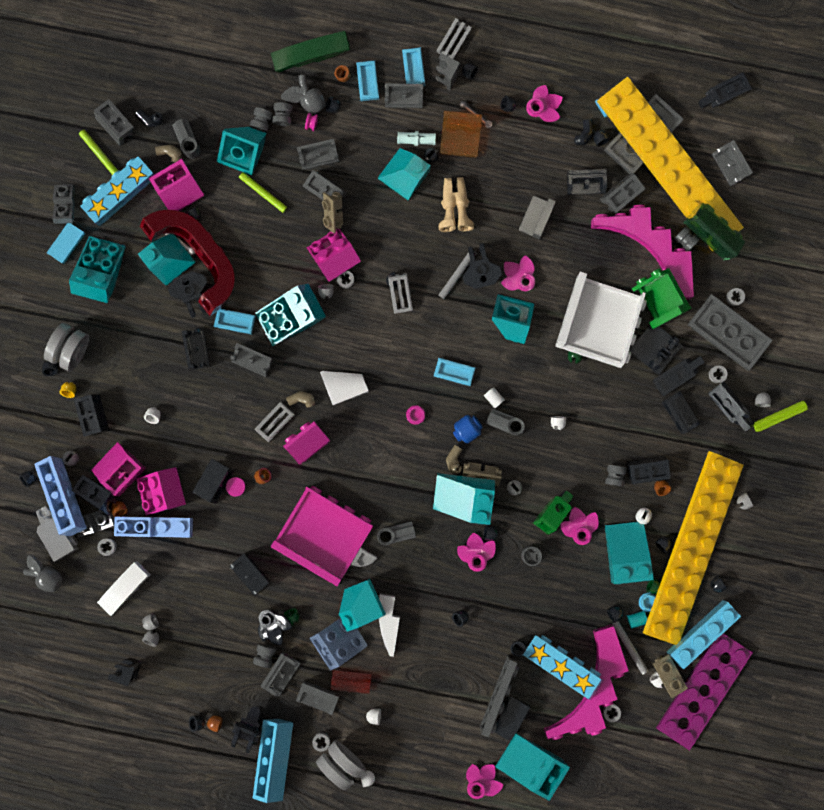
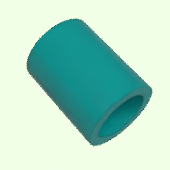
(637, 619)

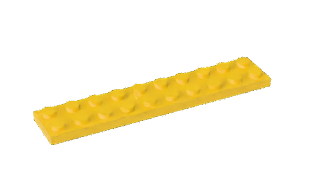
(662, 152)
(693, 548)

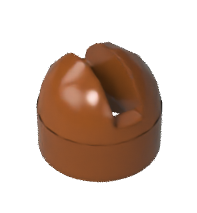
(339, 73)
(263, 471)
(663, 491)
(118, 509)
(214, 723)

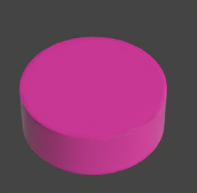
(415, 415)
(235, 486)

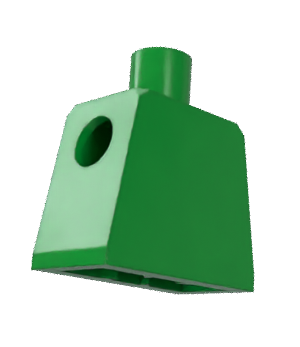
(549, 518)

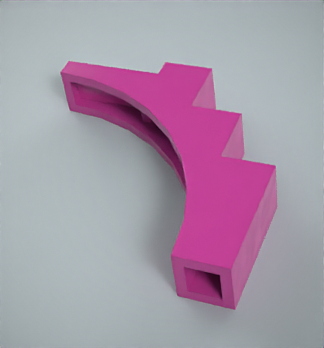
(657, 242)
(587, 713)

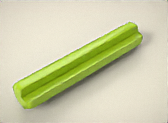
(780, 416)

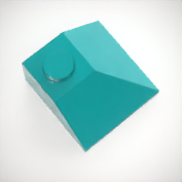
(241, 148)
(404, 173)
(166, 258)
(513, 318)
(360, 605)

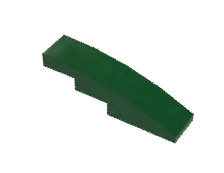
(310, 51)

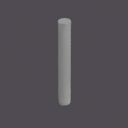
(455, 277)
(630, 648)

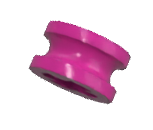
(311, 122)

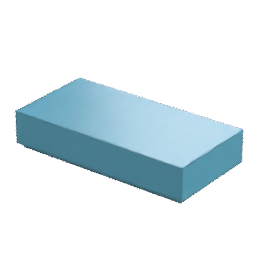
(413, 66)
(367, 81)
(66, 243)
(234, 321)
(454, 372)

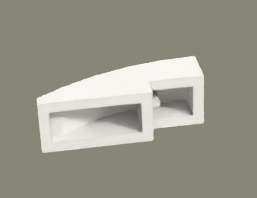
(123, 588)
(389, 623)

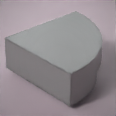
(363, 558)

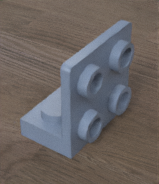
(337, 644)

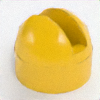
(68, 390)

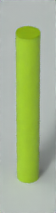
(98, 152)
(264, 193)

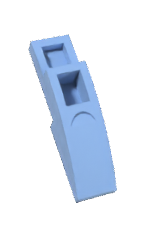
(153, 527)

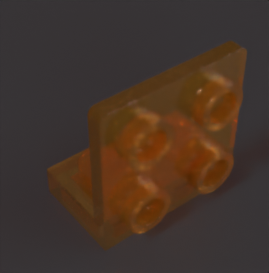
(460, 134)

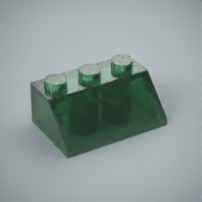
(715, 231)

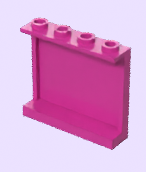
(322, 535)

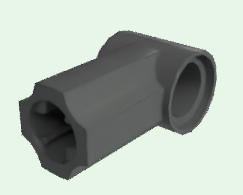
(186, 137)
(503, 422)
(398, 533)

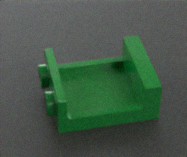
(662, 296)

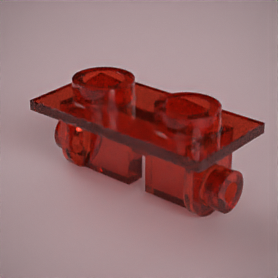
(351, 681)

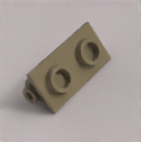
(332, 218)
(474, 470)
(669, 675)

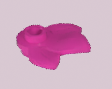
(547, 104)
(517, 272)
(580, 523)
(476, 549)
(484, 778)

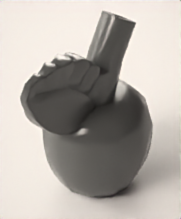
(311, 100)
(47, 577)

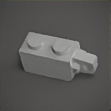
(57, 545)

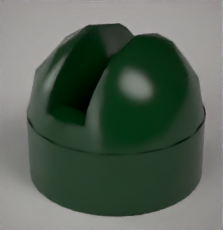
(571, 356)
(653, 586)
(292, 615)

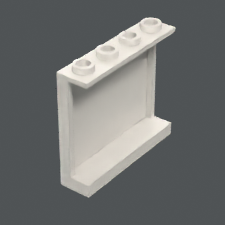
(601, 321)

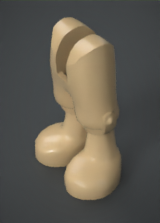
(453, 199)

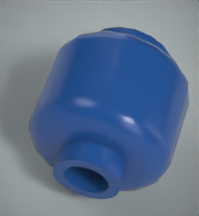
(467, 429)

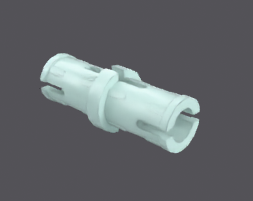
(416, 138)

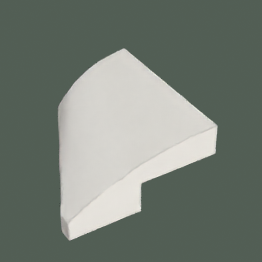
(343, 385)

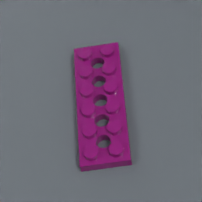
(707, 703)

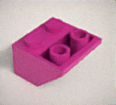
(176, 186)
(333, 254)
(306, 443)
(117, 469)
(160, 491)

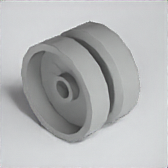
(66, 347)
(340, 765)

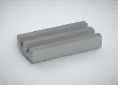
(461, 26)
(397, 278)
(269, 416)

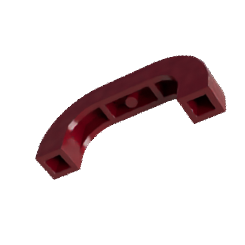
(204, 246)

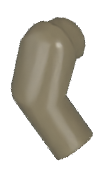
(169, 149)
(302, 397)
(452, 460)

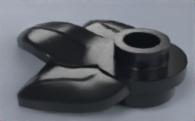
(273, 629)

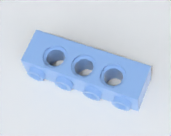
(59, 496)

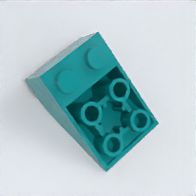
(97, 269)
(290, 314)
(533, 766)

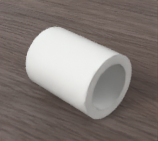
(494, 397)

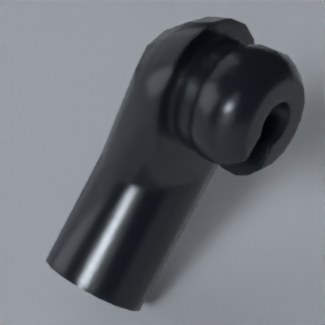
(151, 120)
(587, 133)

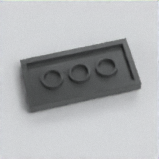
(622, 151)
(729, 332)
(496, 703)

